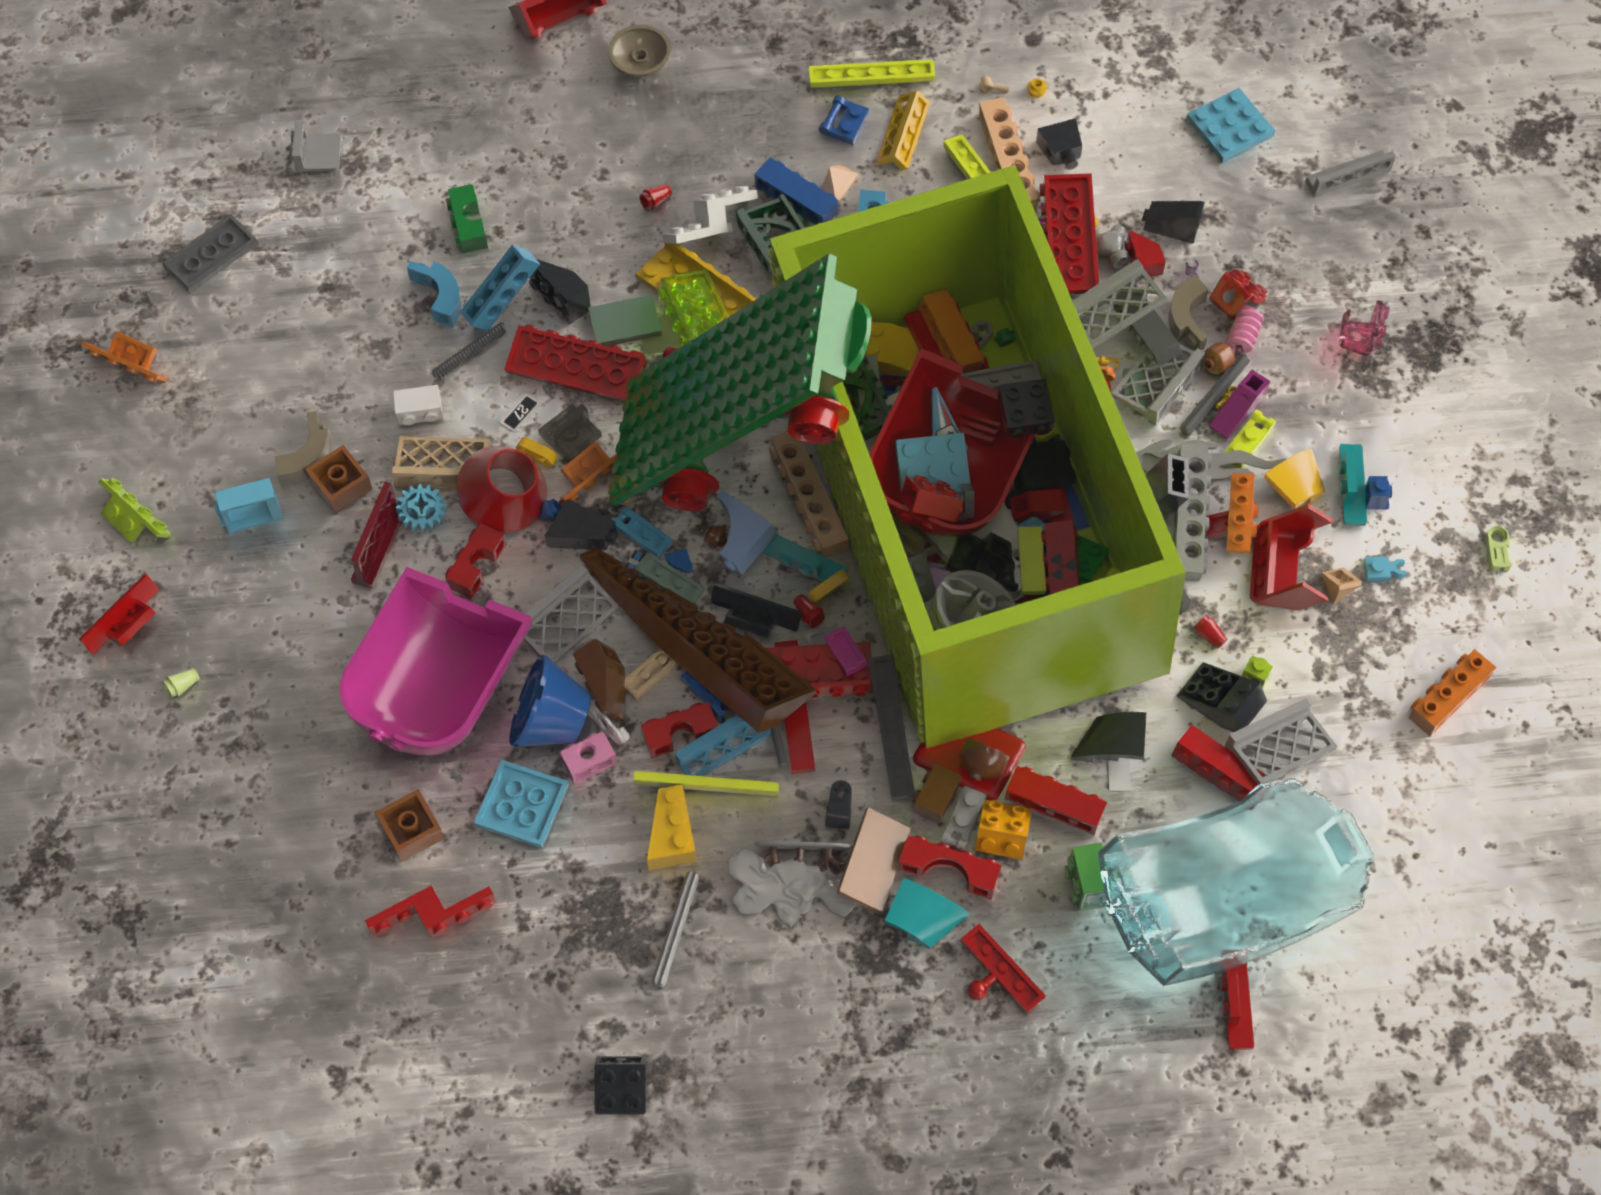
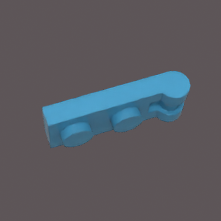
(642, 532)

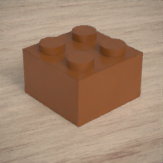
(338, 479)
(409, 825)

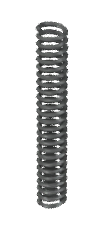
(471, 352)

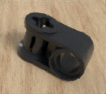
(839, 808)

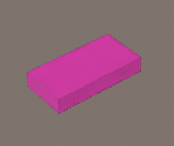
(845, 651)

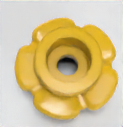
(1034, 91)

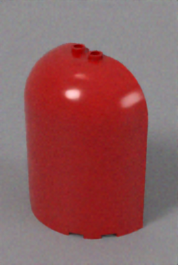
(990, 467)

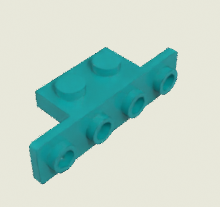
(1352, 484)
(802, 559)

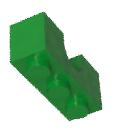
(469, 232)

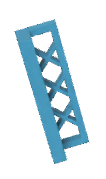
(712, 741)

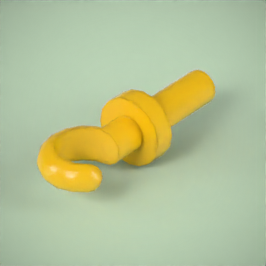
(1101, 360)
(1225, 397)

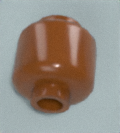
(1218, 358)

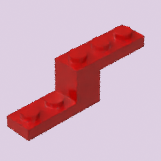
(430, 911)

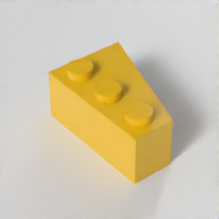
(671, 831)

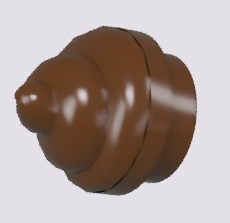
(715, 537)

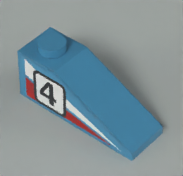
(940, 417)

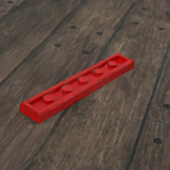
(798, 733)

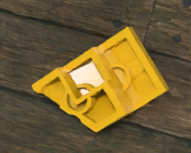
(1297, 479)

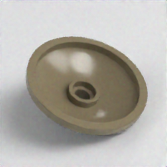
(639, 43)

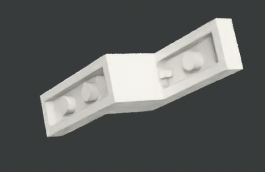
(710, 215)

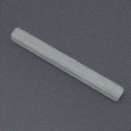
(675, 929)

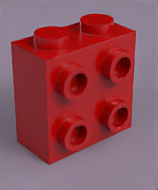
(931, 498)

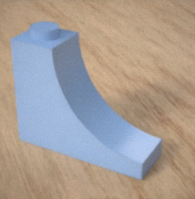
(747, 535)

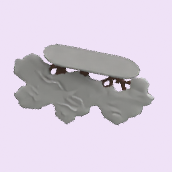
(788, 883)

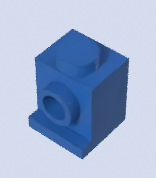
(1378, 492)

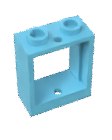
(247, 505)

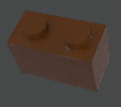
(936, 794)

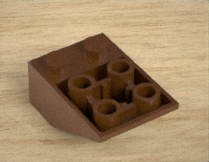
(603, 677)

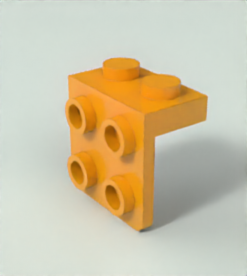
(1003, 829)

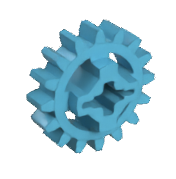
(410, 508)

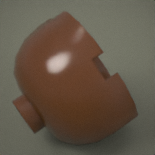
(982, 760)

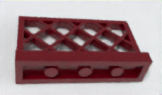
(376, 539)

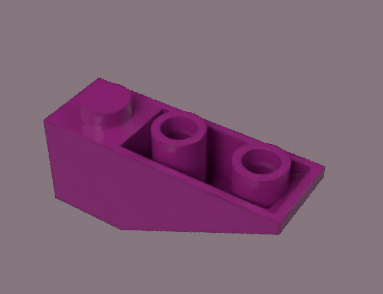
(1240, 404)

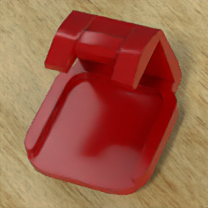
(1244, 291)

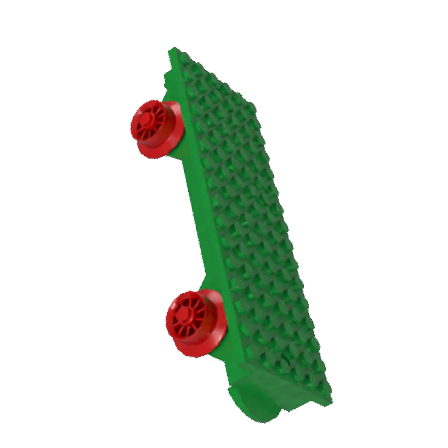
(734, 378)

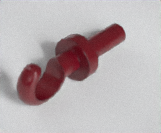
(891, 382)

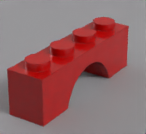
(920, 856)

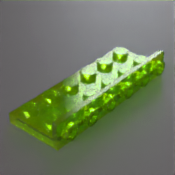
(691, 303)

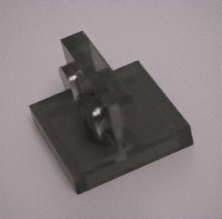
(570, 432)

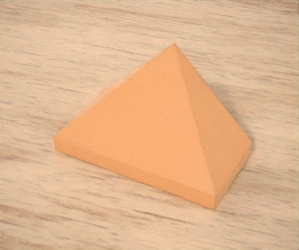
(839, 181)
(1340, 583)

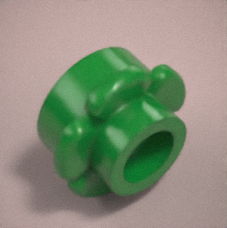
(1004, 337)

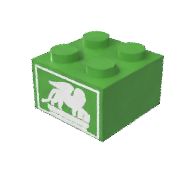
(1086, 876)

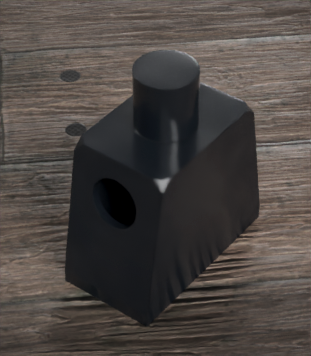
(1061, 143)

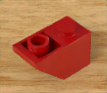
(1147, 252)
(1039, 504)

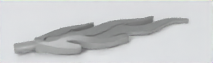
(1154, 453)

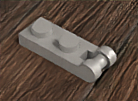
(964, 818)

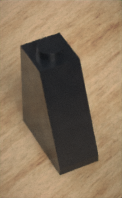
(1174, 219)
(580, 529)

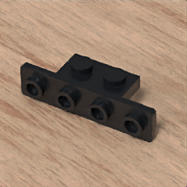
(753, 612)

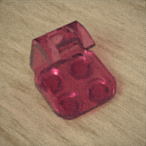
(1372, 331)

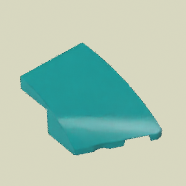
(923, 914)

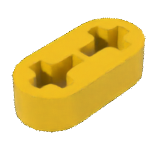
(538, 452)
(829, 586)

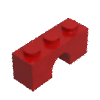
(482, 544)
(658, 732)

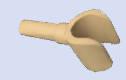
(987, 86)

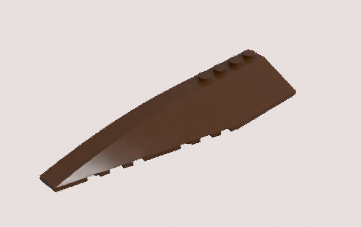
(722, 660)

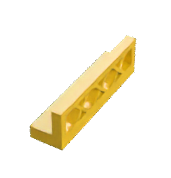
(907, 130)

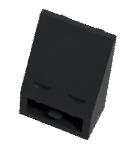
(562, 290)
(1223, 696)

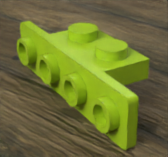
(127, 514)

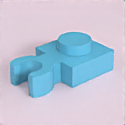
(1379, 569)

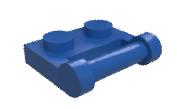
(850, 123)

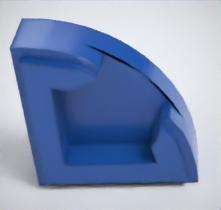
(679, 560)

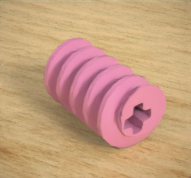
(1245, 329)

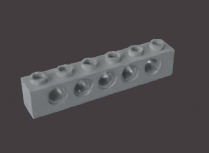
(1184, 521)

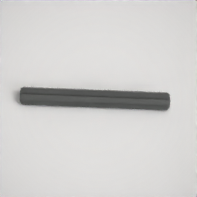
(1214, 394)

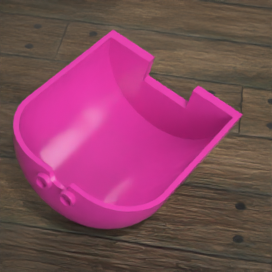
(429, 665)

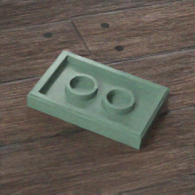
(625, 320)

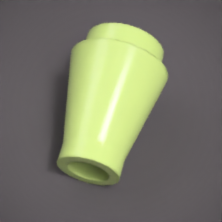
(180, 682)

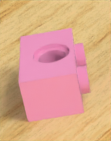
(582, 768)

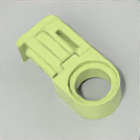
(1498, 552)

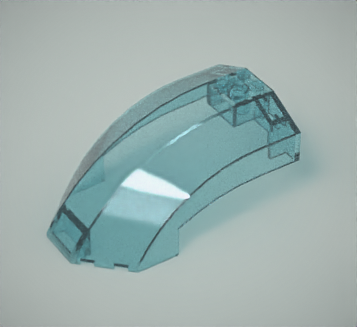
(1235, 881)

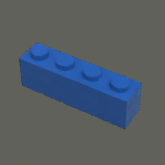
(806, 197)

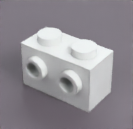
(418, 405)

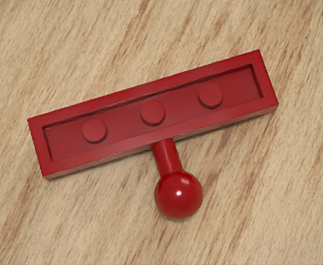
(1000, 969)

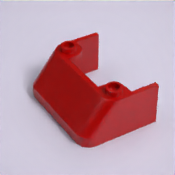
(538, 15)
(1277, 558)

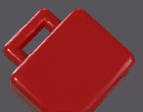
(948, 756)

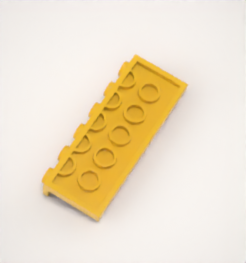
(676, 260)

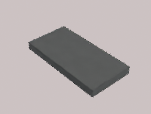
(210, 253)

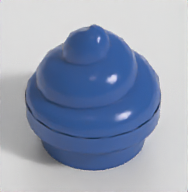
(550, 510)

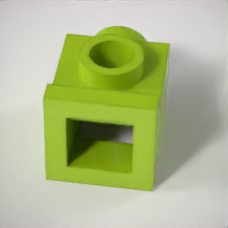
(1259, 669)

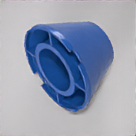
(549, 708)

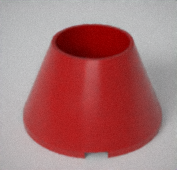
(490, 506)

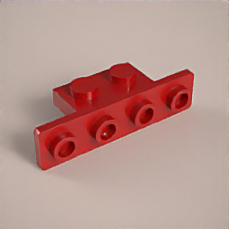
(123, 617)
(1237, 1008)

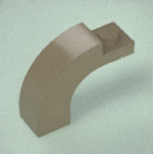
(1186, 298)
(292, 466)

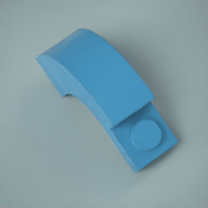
(448, 303)

